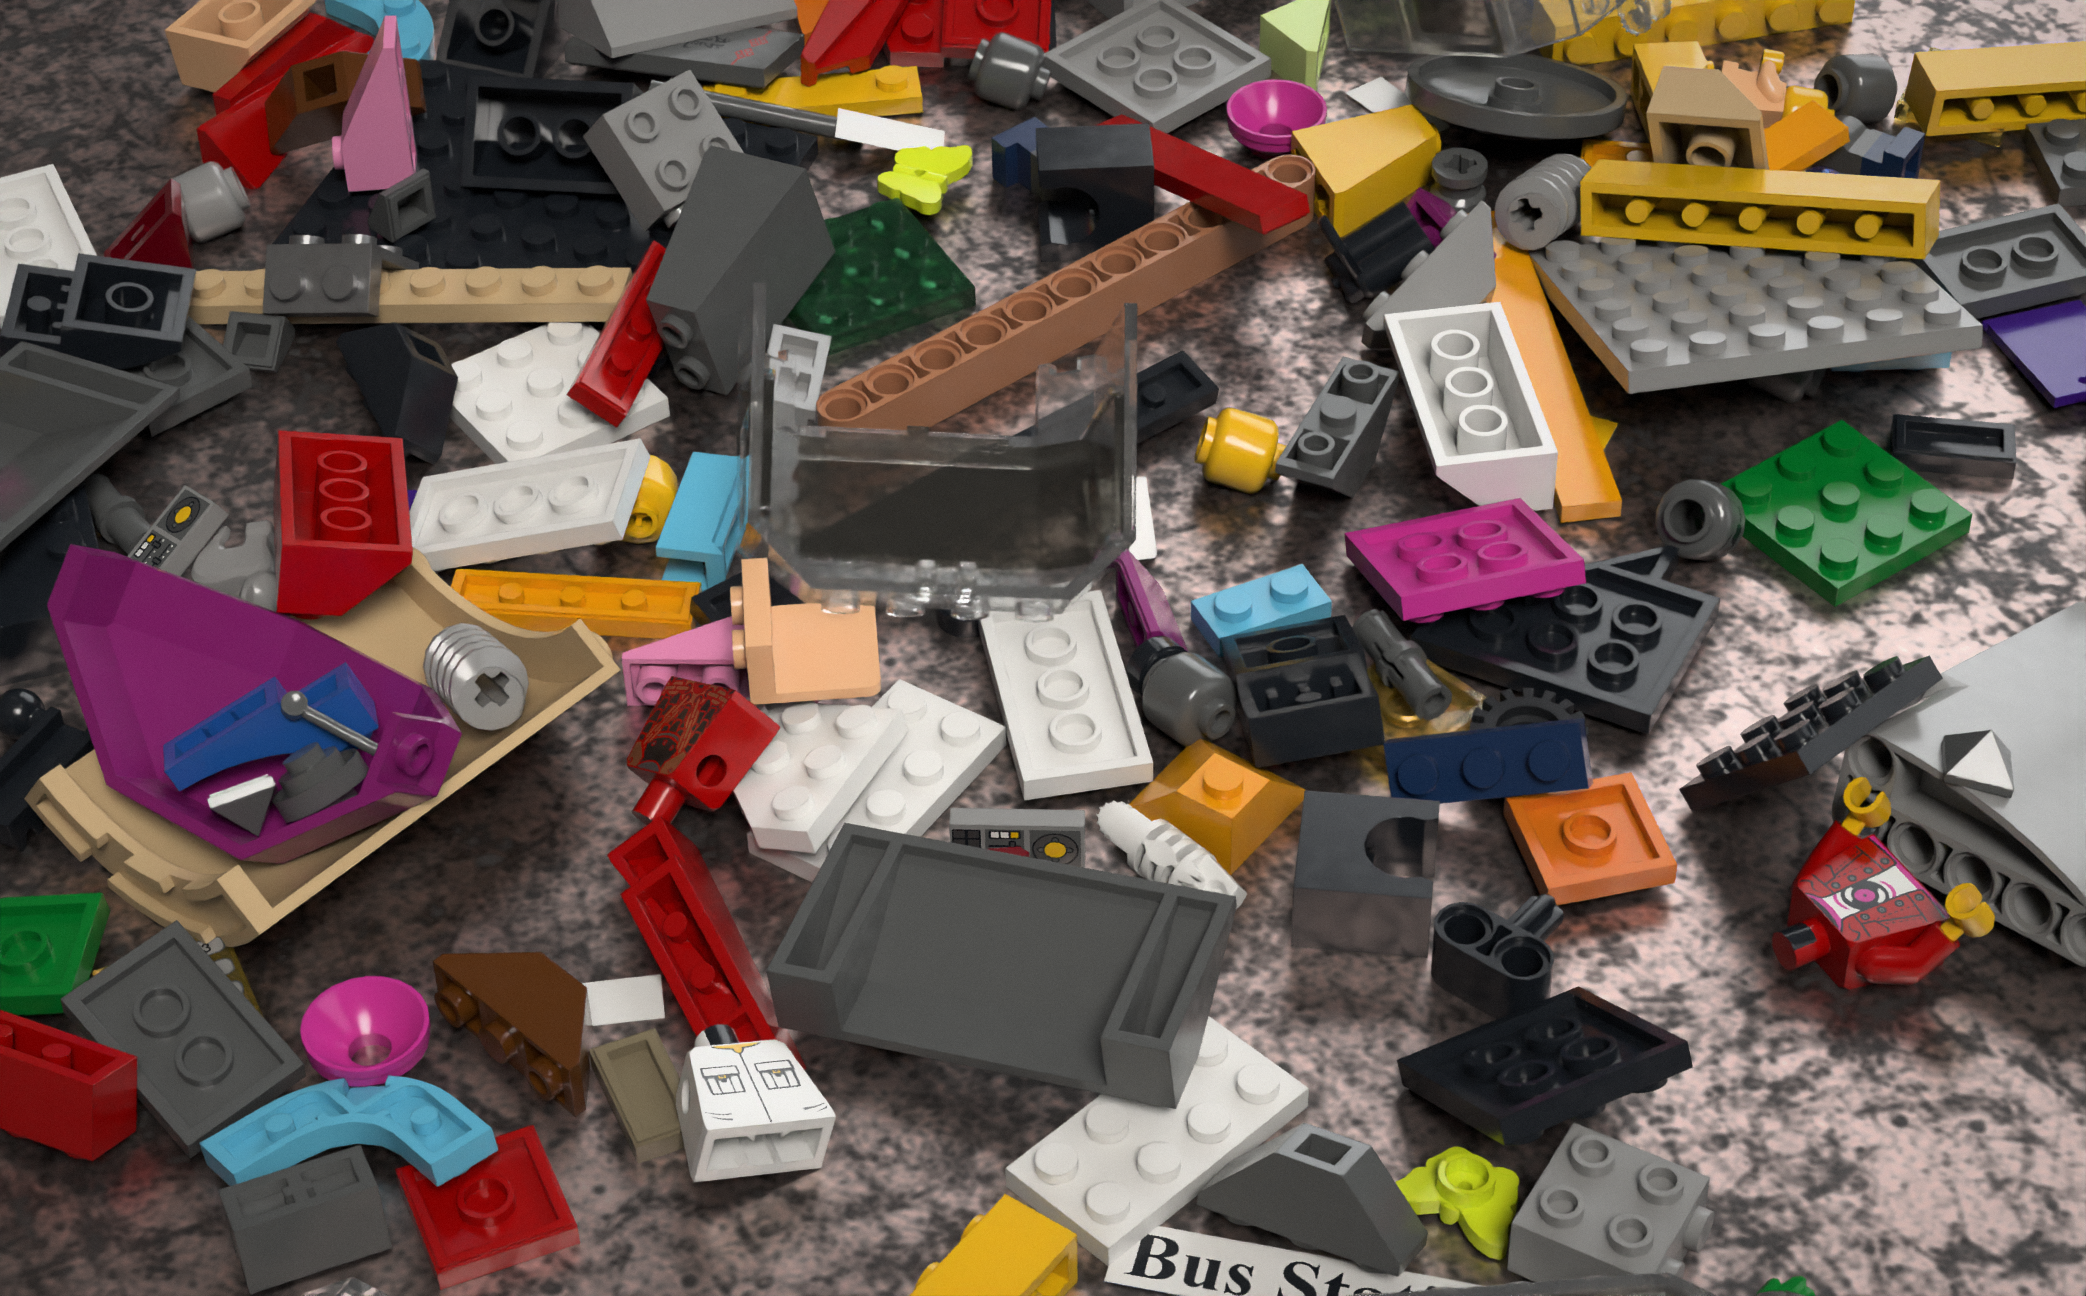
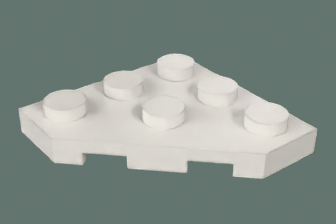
(814, 770)

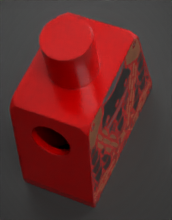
(696, 748)

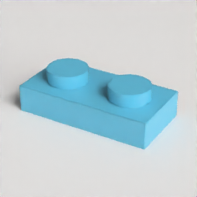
(1260, 604)

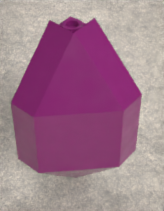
(169, 652)

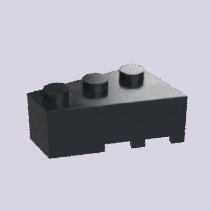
(26, 581)

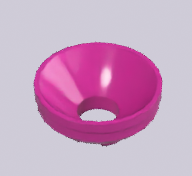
(1268, 112)
(362, 1015)

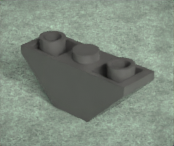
(1342, 429)
(1321, 1196)

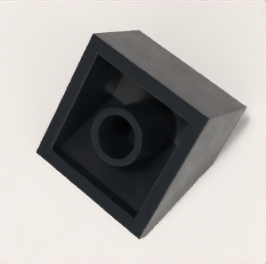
(503, 36)

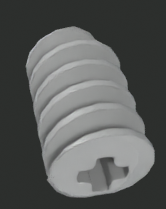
(1541, 202)
(476, 676)

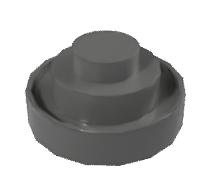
(318, 780)

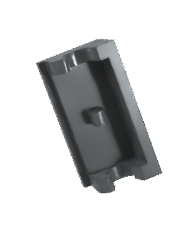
(305, 1219)

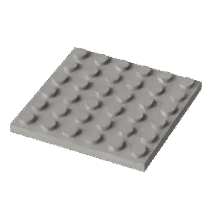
(1731, 313)

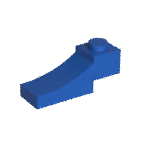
(258, 729)

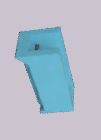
(702, 522)

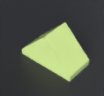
(1297, 39)

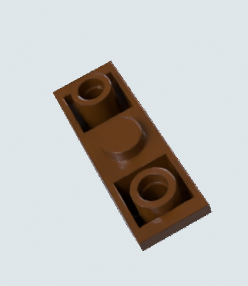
(314, 94)
(524, 1015)

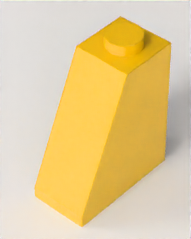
(1367, 162)

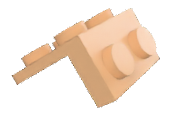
(798, 648)

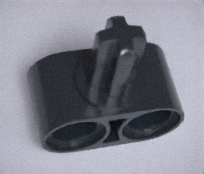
(1496, 960)

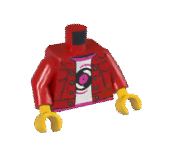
(1866, 912)

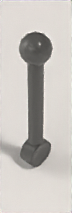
(295, 706)

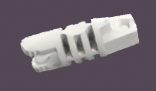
(1164, 852)

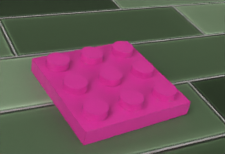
(1464, 560)

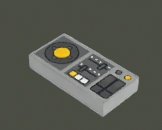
(180, 532)
(1042, 832)

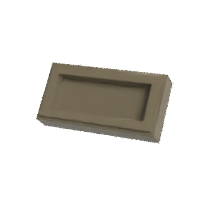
(641, 1092)

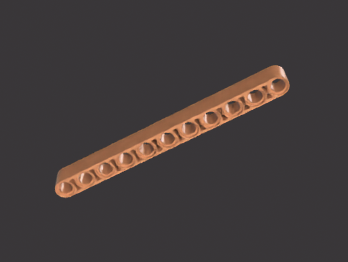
(1055, 314)

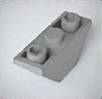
(1451, 276)

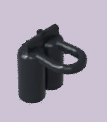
(1374, 253)

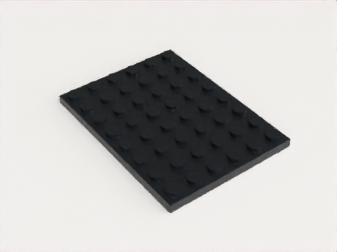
(508, 226)

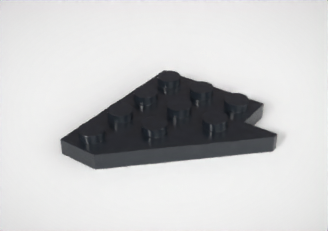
(1600, 644)

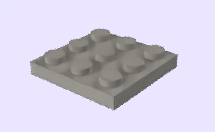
(1157, 64)

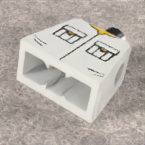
(749, 1109)

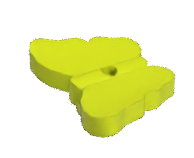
(924, 175)
(1466, 1191)

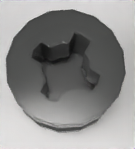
(1459, 177)

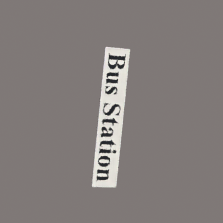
(1217, 1266)

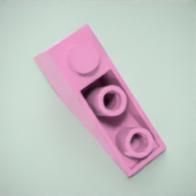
(694, 655)

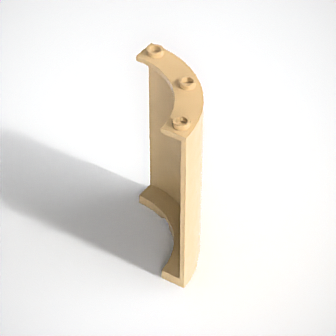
(214, 894)

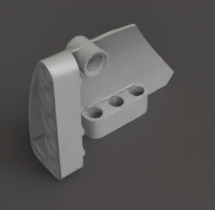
(2016, 850)

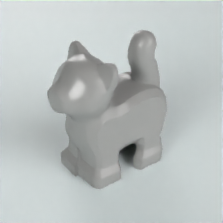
(240, 570)

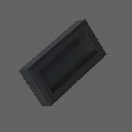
(1954, 446)

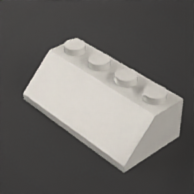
(1475, 403)

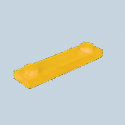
(871, 92)

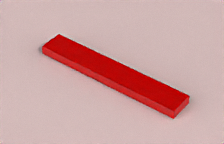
(1221, 184)

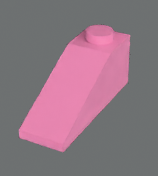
(377, 124)

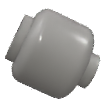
(212, 201)

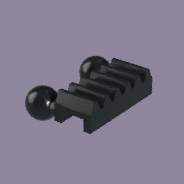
(39, 748)

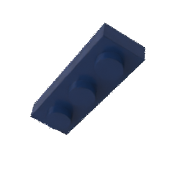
(1490, 762)

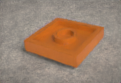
(1591, 840)

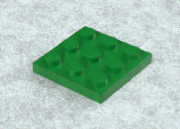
(1844, 512)

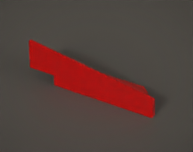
(849, 36)
(240, 130)
(694, 935)

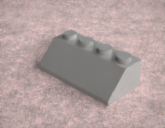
(644, 25)

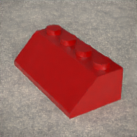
(337, 520)

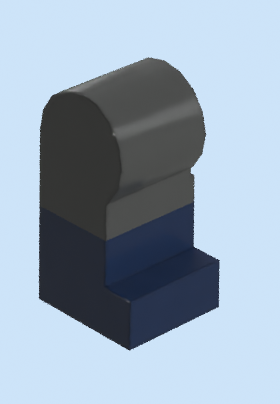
(1876, 152)
(1016, 162)

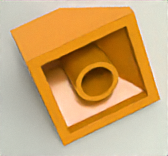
(1219, 801)

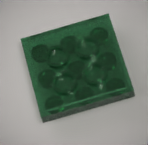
(880, 279)

